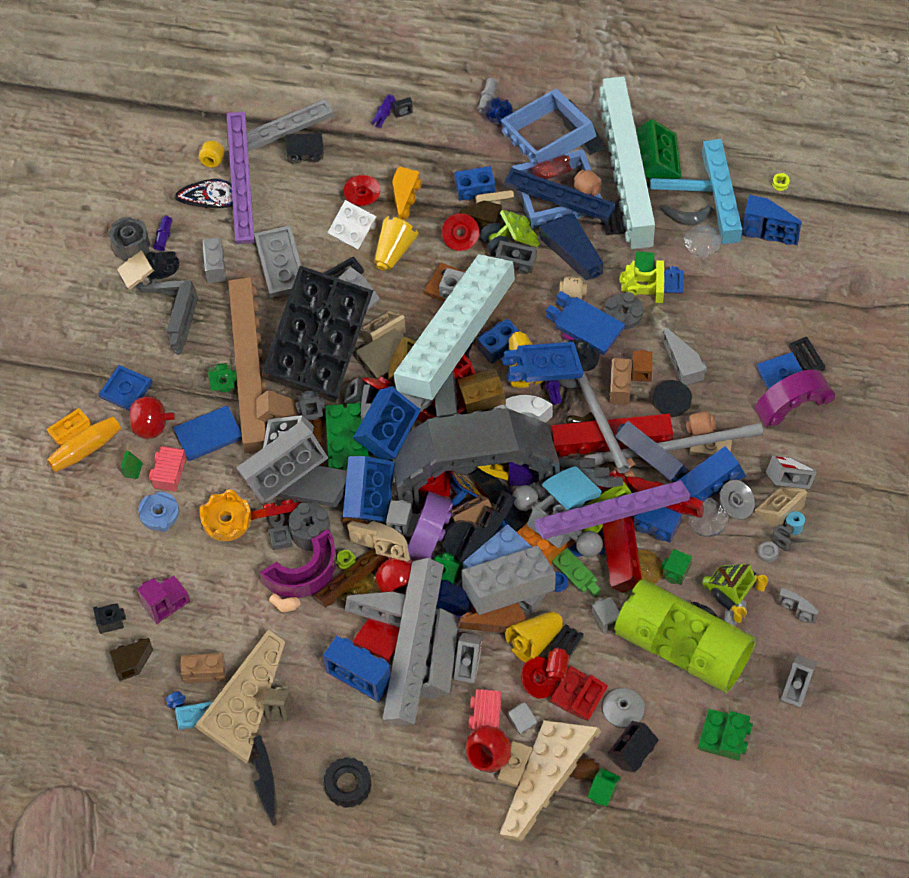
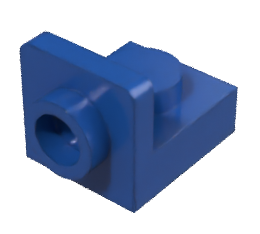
(673, 280)

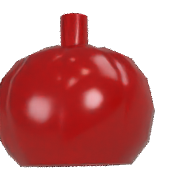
(149, 417)
(393, 575)
(488, 749)

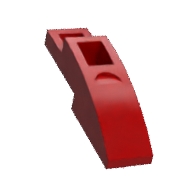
(692, 507)

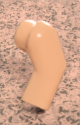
(284, 605)

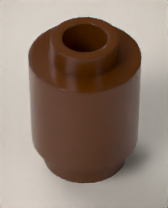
(585, 769)

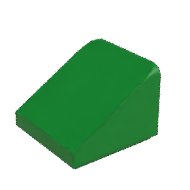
(644, 261)
(131, 466)

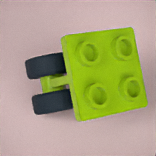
(515, 226)

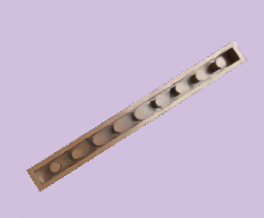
(248, 360)

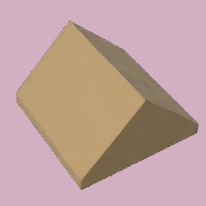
(383, 325)
(781, 504)

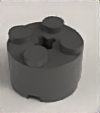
(129, 237)
(306, 523)

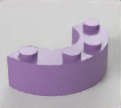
(429, 526)

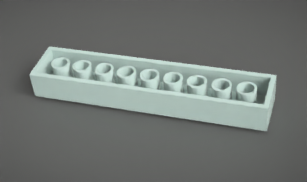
(627, 163)
(454, 327)

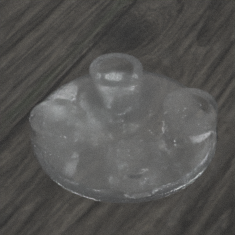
(702, 240)
(712, 522)

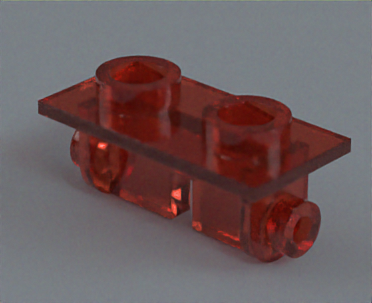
(549, 170)

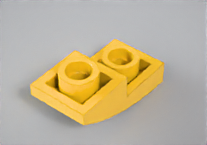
(498, 470)

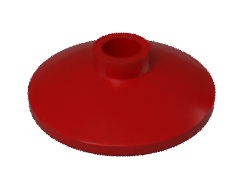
(361, 190)
(457, 222)
(380, 383)
(542, 686)

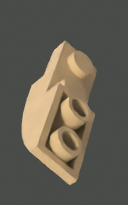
(381, 537)

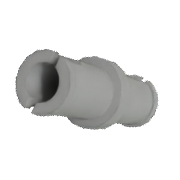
(487, 94)

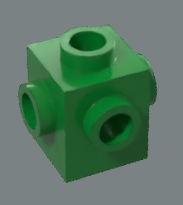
(222, 384)
(452, 566)

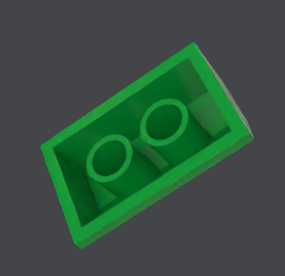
(659, 151)

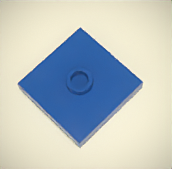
(778, 368)

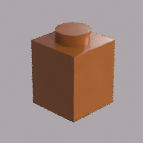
(642, 366)

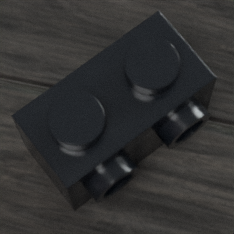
(304, 147)
(633, 746)

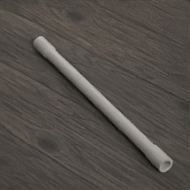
(745, 431)
(618, 456)

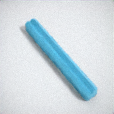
(681, 184)

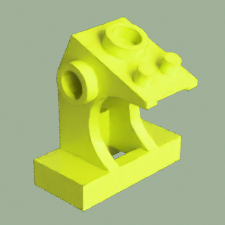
(654, 278)

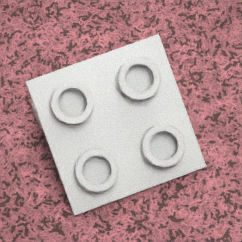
(352, 224)

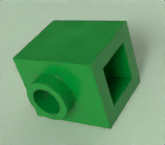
(676, 567)
(604, 787)

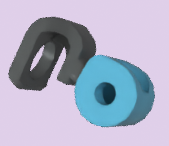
(793, 525)

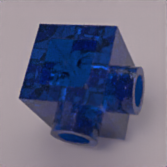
(504, 109)

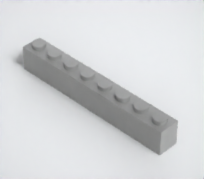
(413, 642)

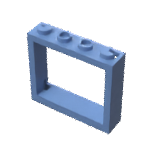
(539, 108)
(577, 160)

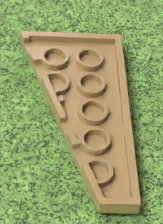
(239, 707)
(546, 771)

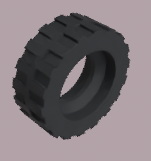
(352, 798)

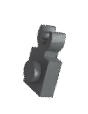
(279, 534)

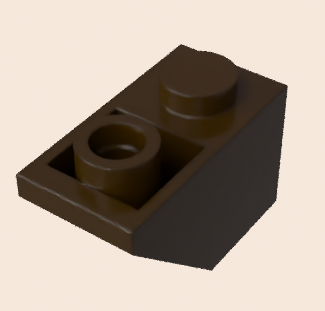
(484, 213)
(131, 658)

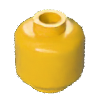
(211, 154)

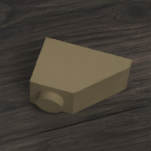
(277, 704)

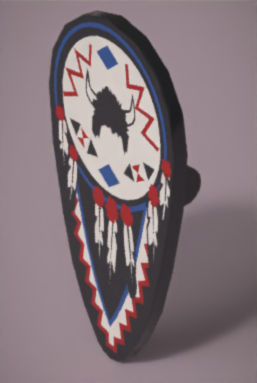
(207, 194)

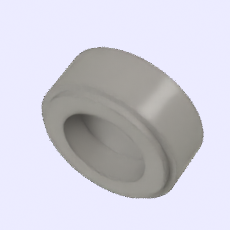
(768, 552)

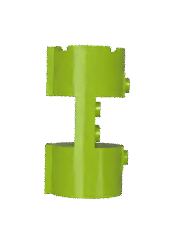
(685, 635)

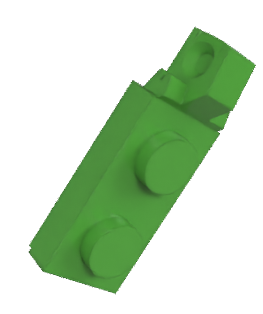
(576, 572)

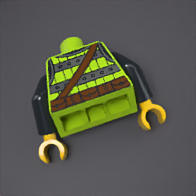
(732, 584)

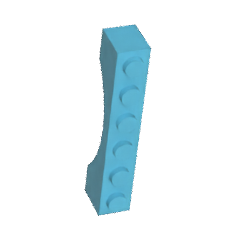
(726, 207)

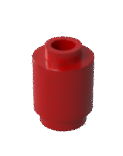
(557, 665)

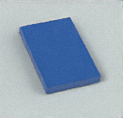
(208, 433)

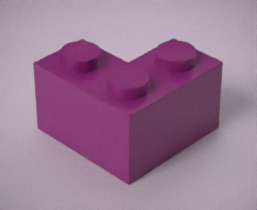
(162, 598)

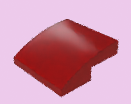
(378, 639)
(578, 693)

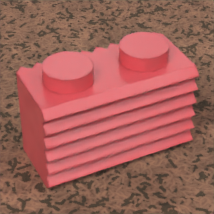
(168, 468)
(486, 709)

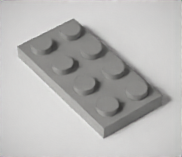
(278, 259)

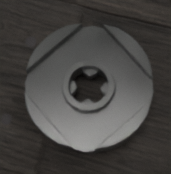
(625, 301)

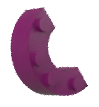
(791, 393)
(308, 578)

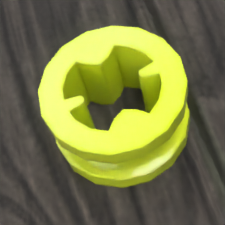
(781, 177)

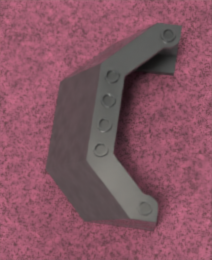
(472, 442)

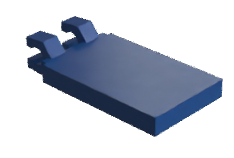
(585, 322)
(543, 362)

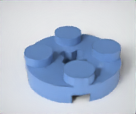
(158, 521)

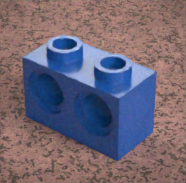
(477, 180)
(498, 339)

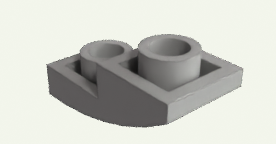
(805, 610)

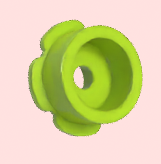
(345, 554)

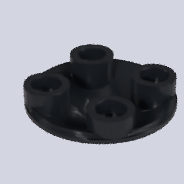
(163, 264)

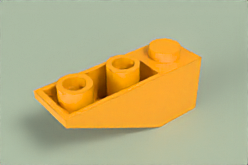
(405, 185)

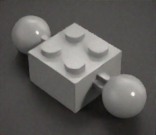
(587, 543)

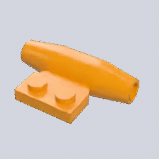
(79, 438)

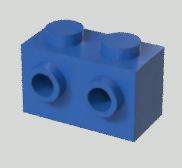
(659, 523)

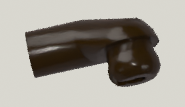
(577, 419)

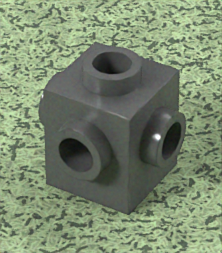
(315, 410)

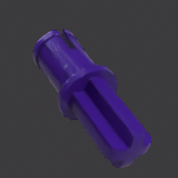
(383, 111)
(163, 233)
(552, 388)

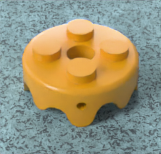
(225, 504)

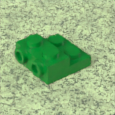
(725, 734)

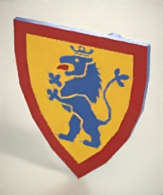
(462, 488)

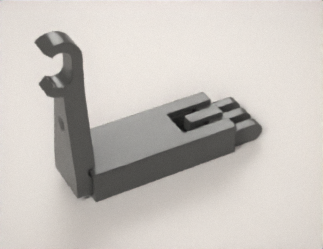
(182, 311)

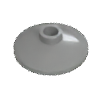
(743, 499)
(622, 716)

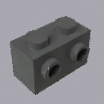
(522, 256)

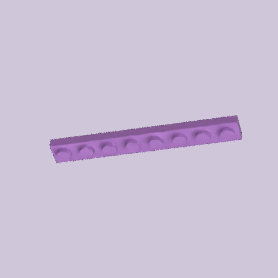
(240, 178)
(611, 509)

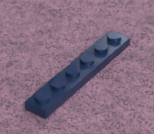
(559, 194)

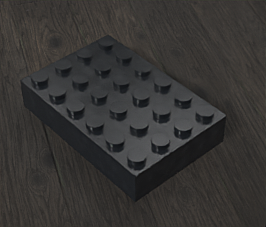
(317, 333)

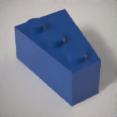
(712, 474)

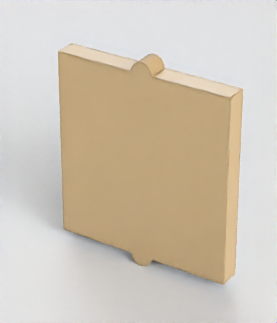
(135, 270)

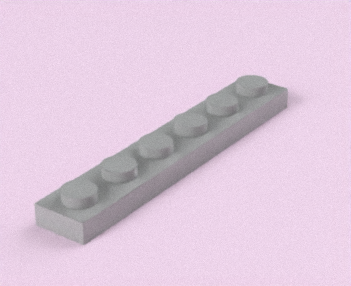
(288, 124)

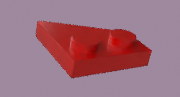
(272, 510)

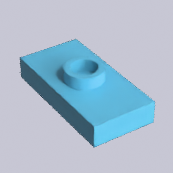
(189, 715)

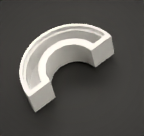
(530, 406)

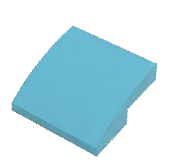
(571, 488)

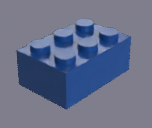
(387, 423)
(368, 488)
(357, 668)

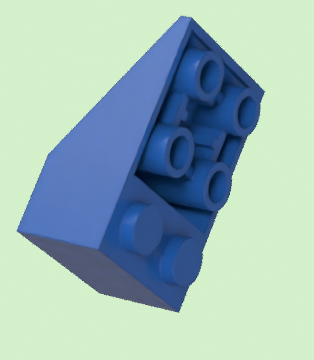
(770, 221)

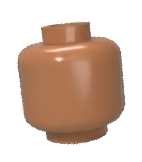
(587, 182)
(701, 423)

